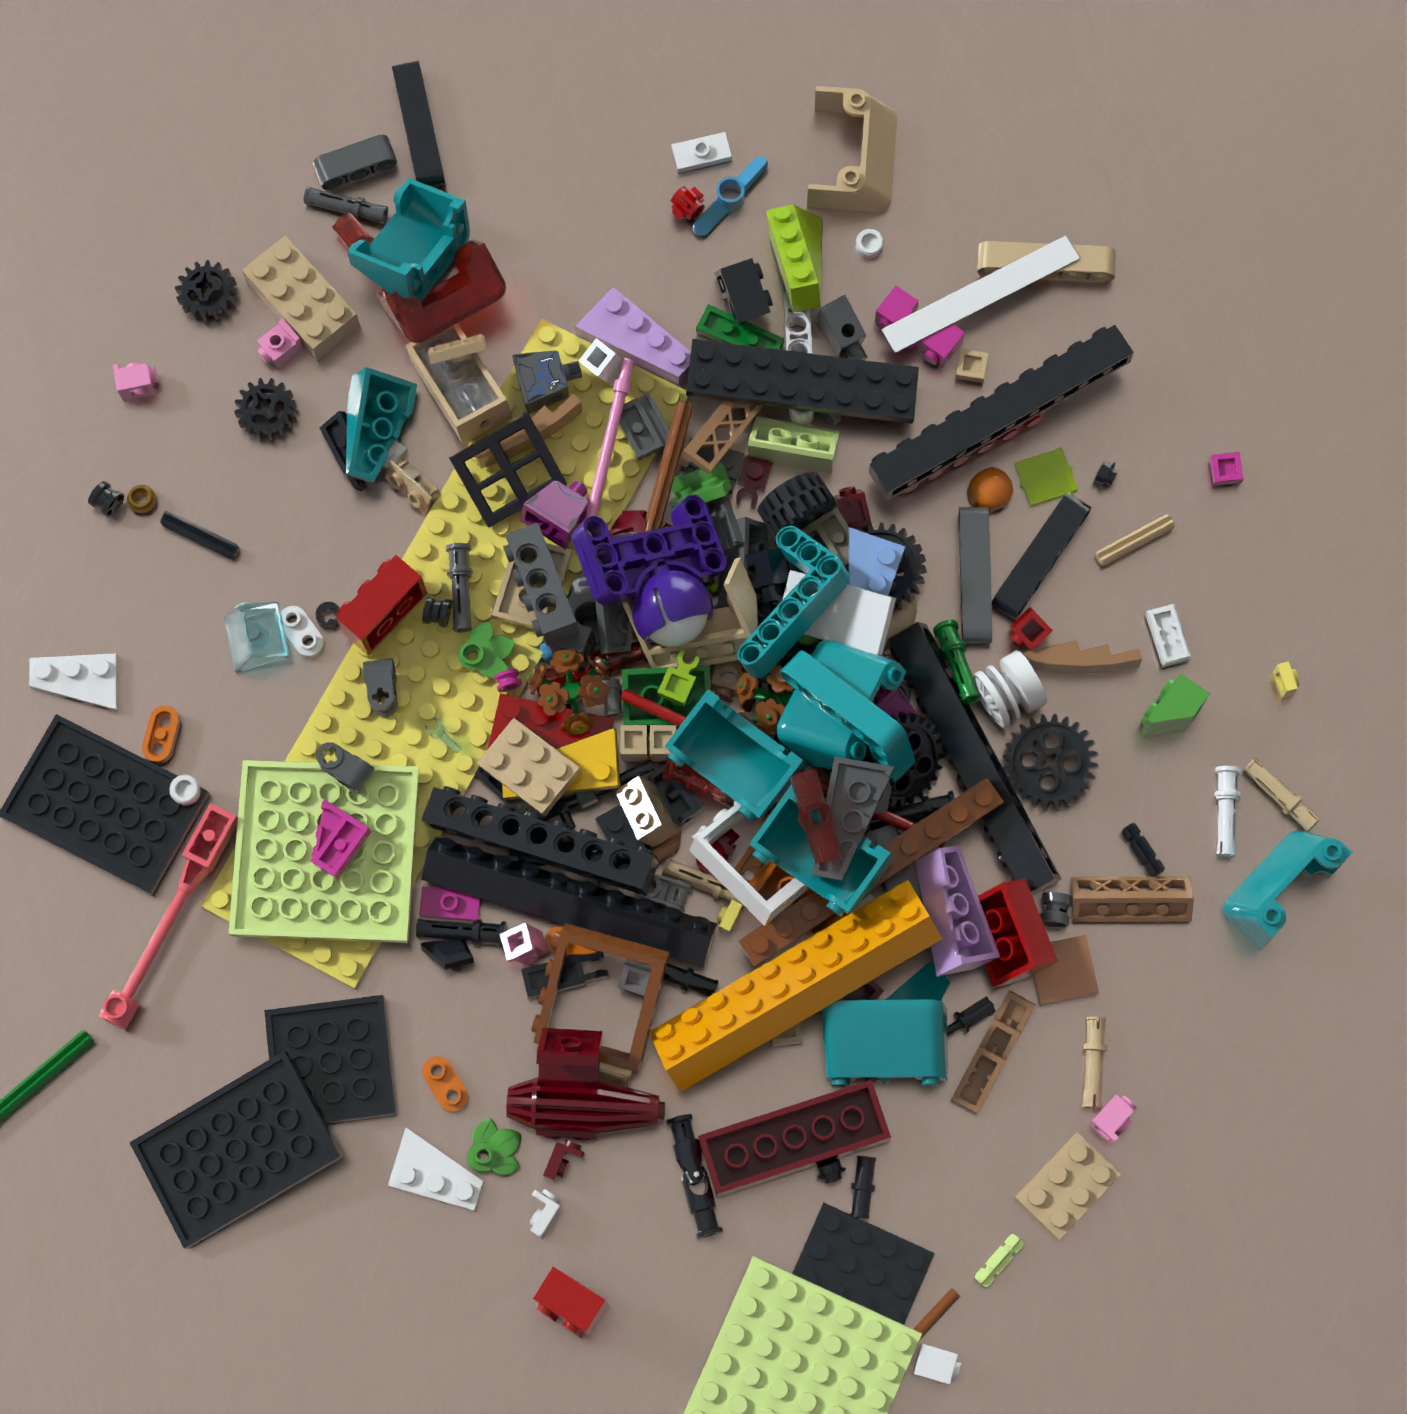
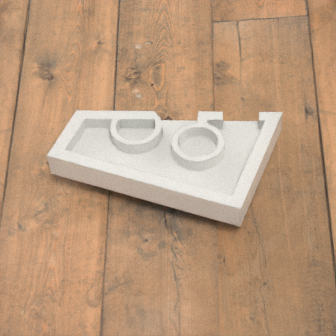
(78, 677)
(433, 1175)

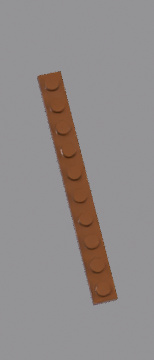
(905, 850)

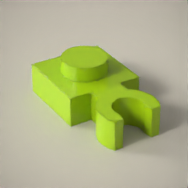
(678, 682)

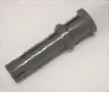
(460, 574)

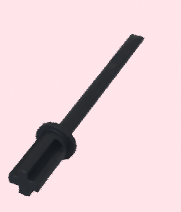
(967, 1018)

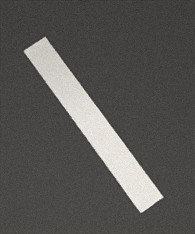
(980, 294)

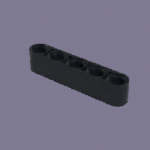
(418, 124)
(1041, 555)

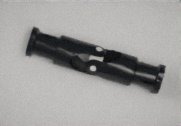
(689, 1158)

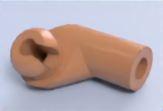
(669, 846)

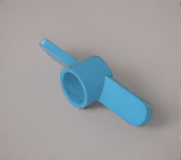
(720, 205)

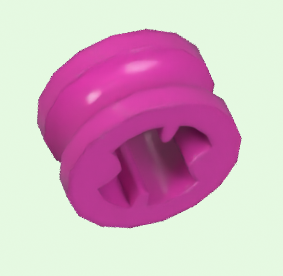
(507, 680)

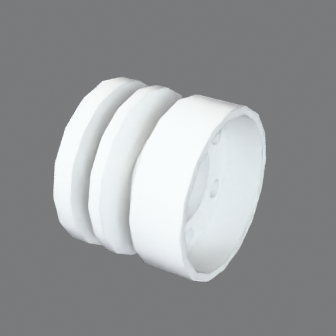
(1014, 686)

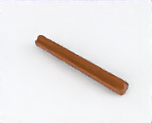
(668, 465)

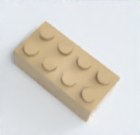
(301, 297)

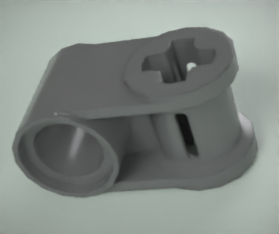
(381, 682)
(347, 769)

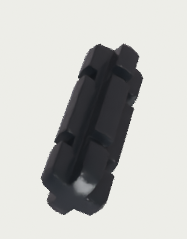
(1143, 850)

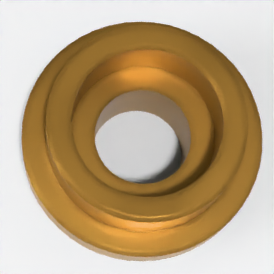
(138, 491)

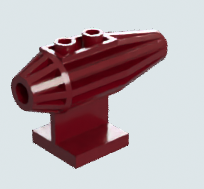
(570, 1097)

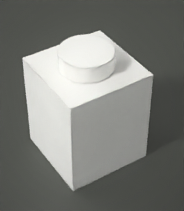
(602, 362)
(936, 1365)

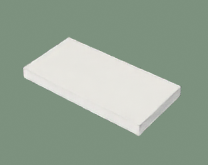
(853, 618)

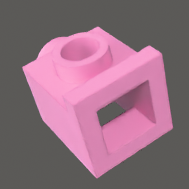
(280, 353)
(135, 380)
(524, 950)
(1114, 1118)

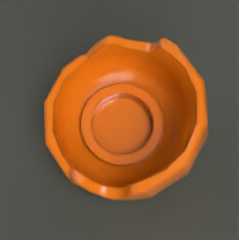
(990, 489)

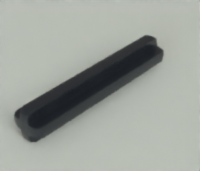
(199, 534)

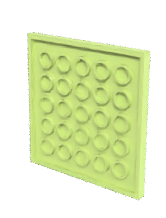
(284, 893)
(801, 1352)

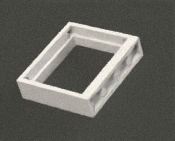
(731, 879)

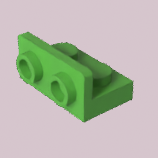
(701, 484)

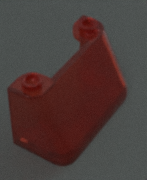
(450, 301)

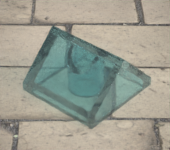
(256, 635)

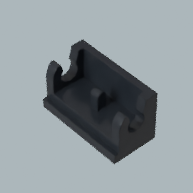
(680, 802)

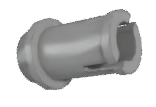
(613, 703)

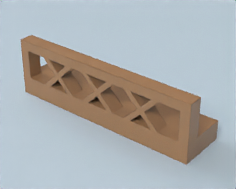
(708, 431)
(1132, 902)

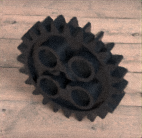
(910, 566)
(1070, 744)
(925, 751)

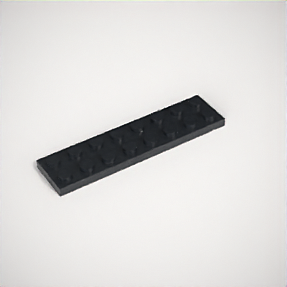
(802, 381)

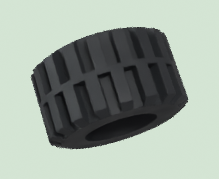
(796, 503)

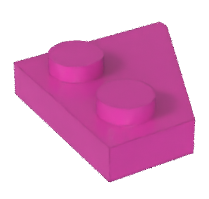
(337, 840)

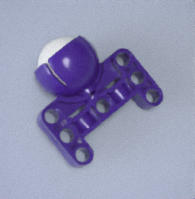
(665, 583)

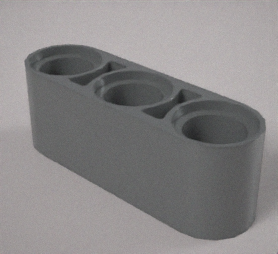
(354, 162)

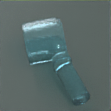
(440, 733)

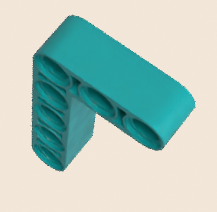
(798, 601)
(853, 711)

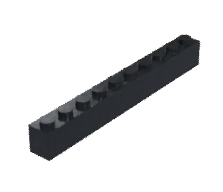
(1000, 412)
(972, 755)
(567, 900)

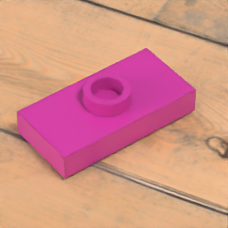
(448, 904)

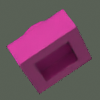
(1226, 468)

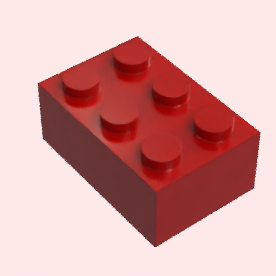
(381, 604)
(1016, 932)
(571, 1302)

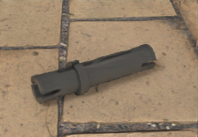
(347, 205)

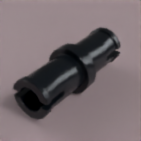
(689, 980)
(863, 1187)

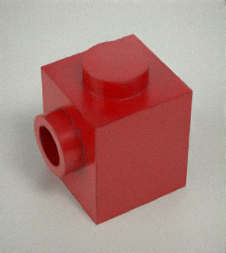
(1029, 629)

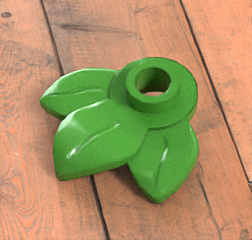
(490, 651)
(498, 1147)

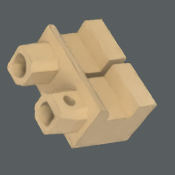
(643, 746)

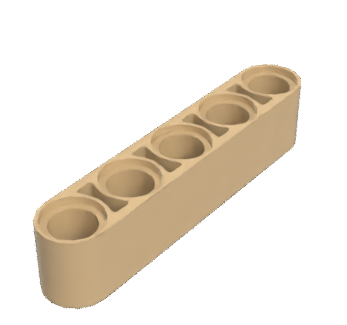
(1094, 265)

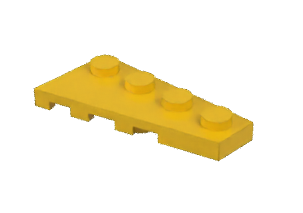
(596, 758)

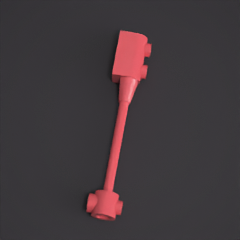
(201, 857)

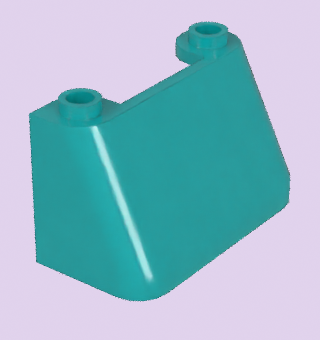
(415, 242)
(814, 733)
(734, 756)
(787, 846)
(1253, 903)
(885, 1040)

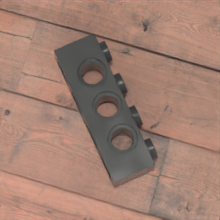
(531, 543)

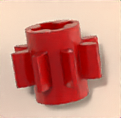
(687, 203)

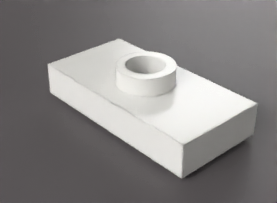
(701, 152)
(1168, 635)

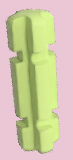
(999, 1260)

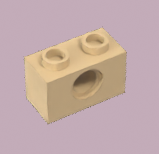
(646, 811)

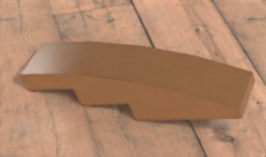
(547, 425)
(1069, 659)
(993, 1051)

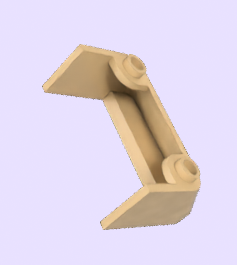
(870, 184)
(721, 634)

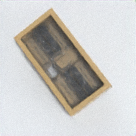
(461, 388)

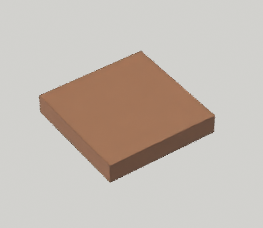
(1069, 977)

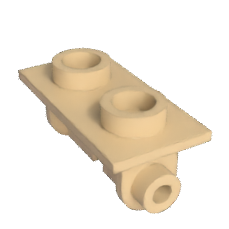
(402, 477)

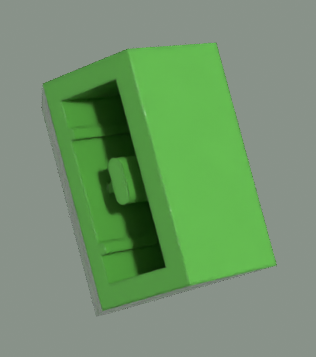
(1176, 709)

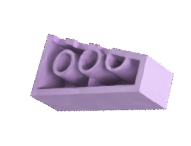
(636, 337)
(956, 912)

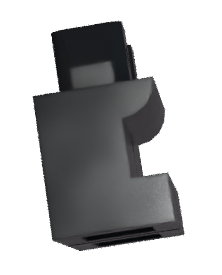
(771, 573)

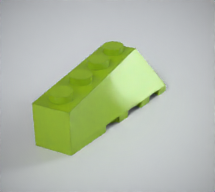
(798, 251)

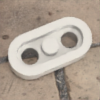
(301, 630)

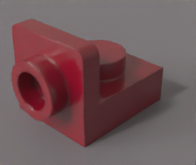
(853, 507)
(557, 1163)

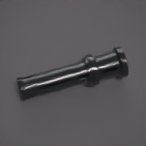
(917, 810)
(475, 932)

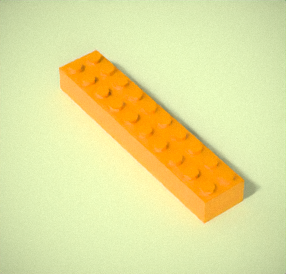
(794, 985)

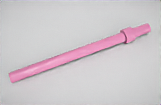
(621, 388)

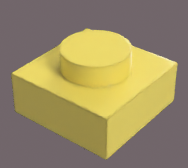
(1286, 679)
(728, 917)

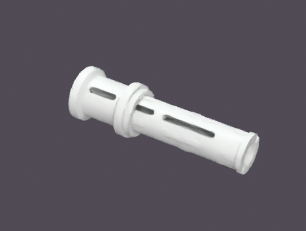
(1227, 802)

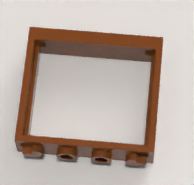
(615, 946)

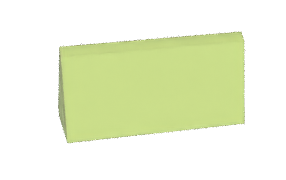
(793, 444)

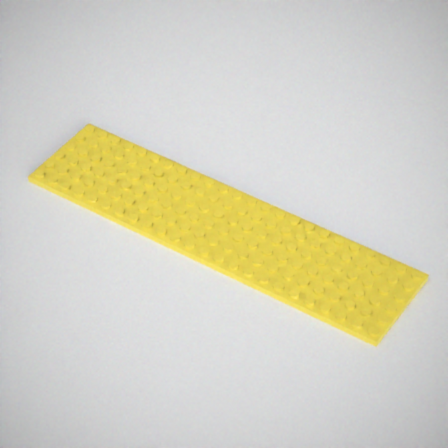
(426, 655)

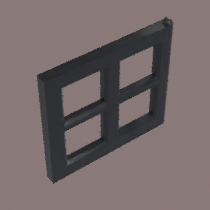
(507, 470)

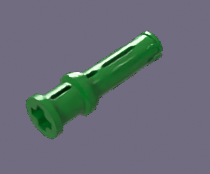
(953, 650)

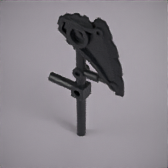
(563, 809)

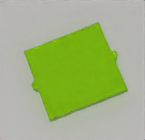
(1046, 477)

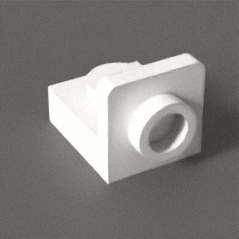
(544, 1219)

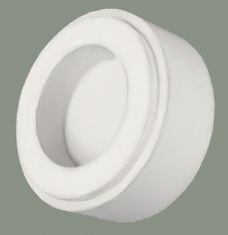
(869, 243)
(185, 790)

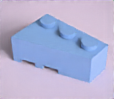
(872, 561)

